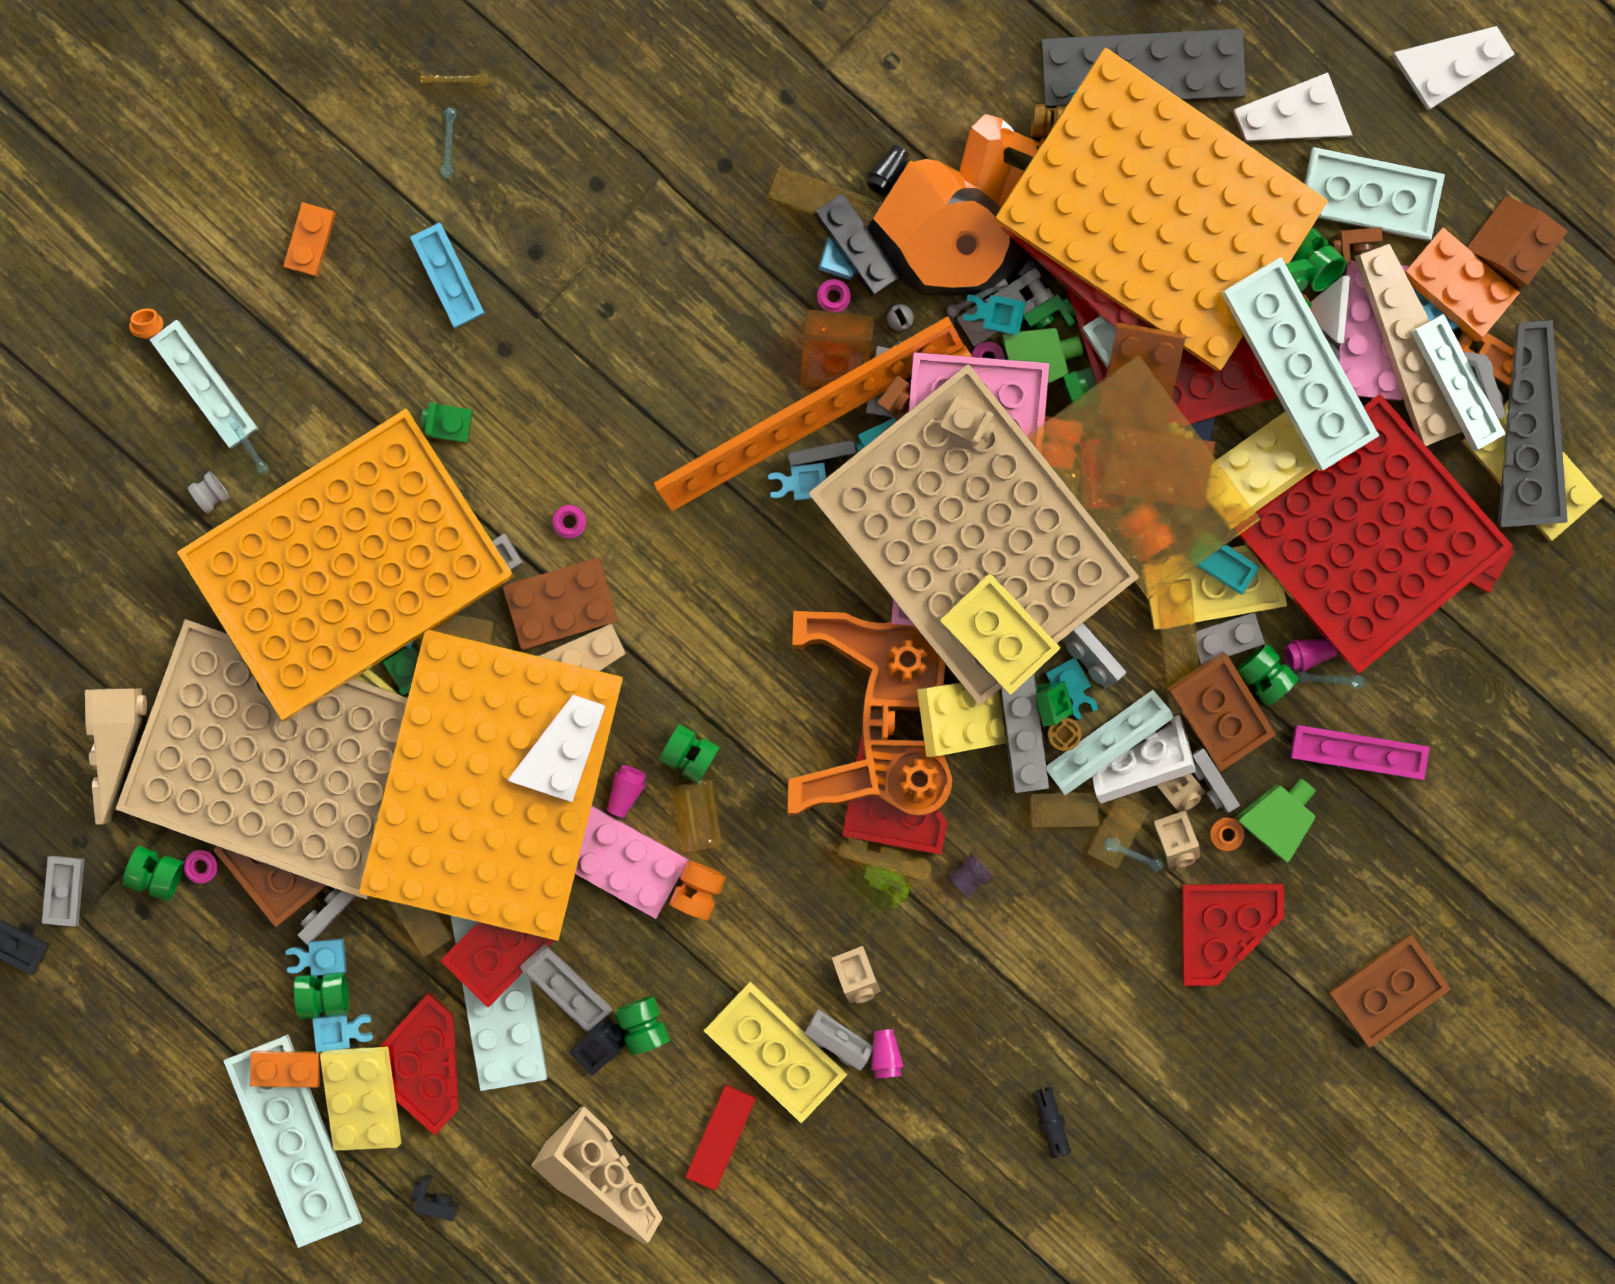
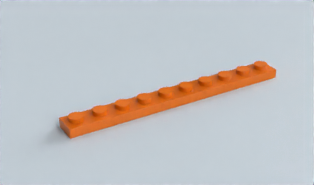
(804, 416)

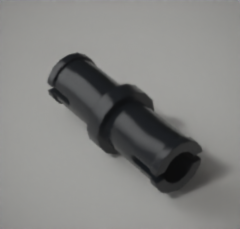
(1051, 1122)

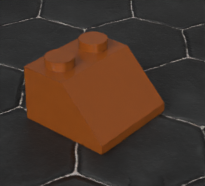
(1516, 241)

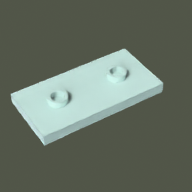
(1375, 193)

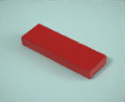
(720, 1137)

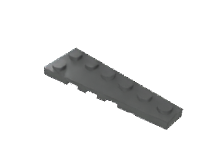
(1533, 450)

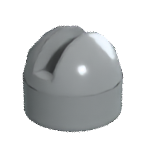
(893, 320)

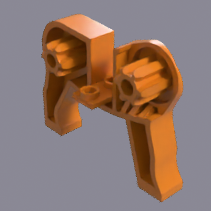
(892, 769)

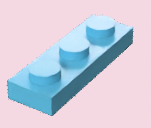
(447, 275)

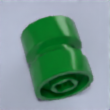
(1325, 259)
(1267, 675)
(678, 747)
(152, 873)
(322, 995)
(642, 1025)

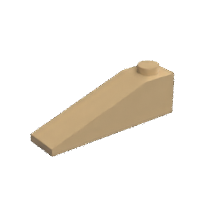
(115, 722)
(590, 1171)

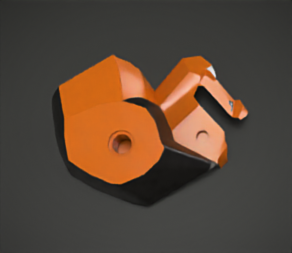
(941, 219)

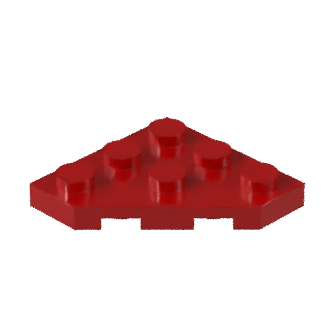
(883, 823)
(1224, 926)
(426, 1063)

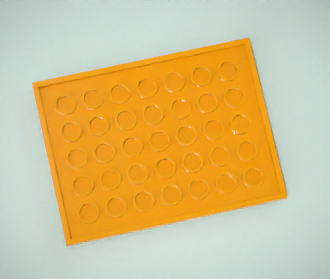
(1157, 205)
(345, 565)
(450, 821)

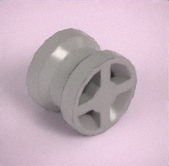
(208, 492)

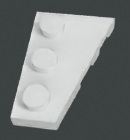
(1452, 63)
(1297, 112)
(562, 750)
(1150, 763)

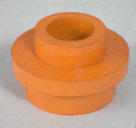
(145, 323)
(1216, 834)

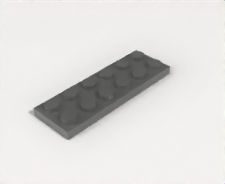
(1185, 63)

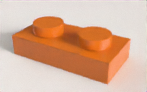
(309, 239)
(285, 1069)

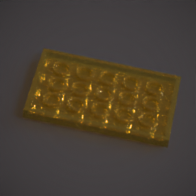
(1144, 475)

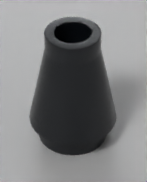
(888, 171)

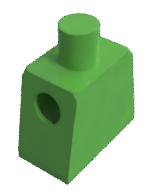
(1042, 347)
(1280, 818)

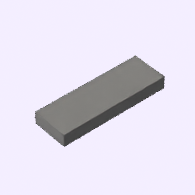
(566, 988)

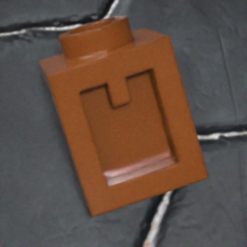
(1360, 239)
(896, 398)

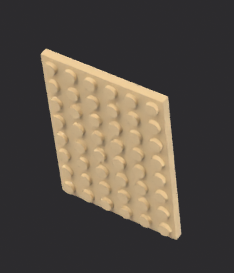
(947, 512)
(263, 787)

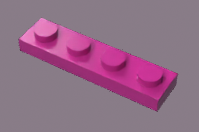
(1359, 752)

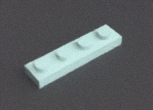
(202, 382)
(1458, 382)
(1109, 742)

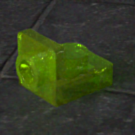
(883, 878)

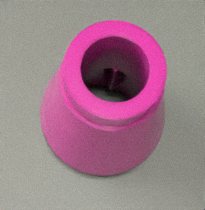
(1307, 653)
(625, 790)
(886, 1055)

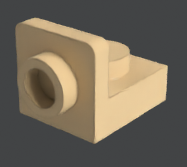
(968, 421)
(1182, 792)
(1177, 840)
(856, 975)

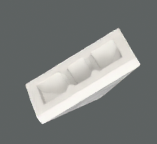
(1331, 310)

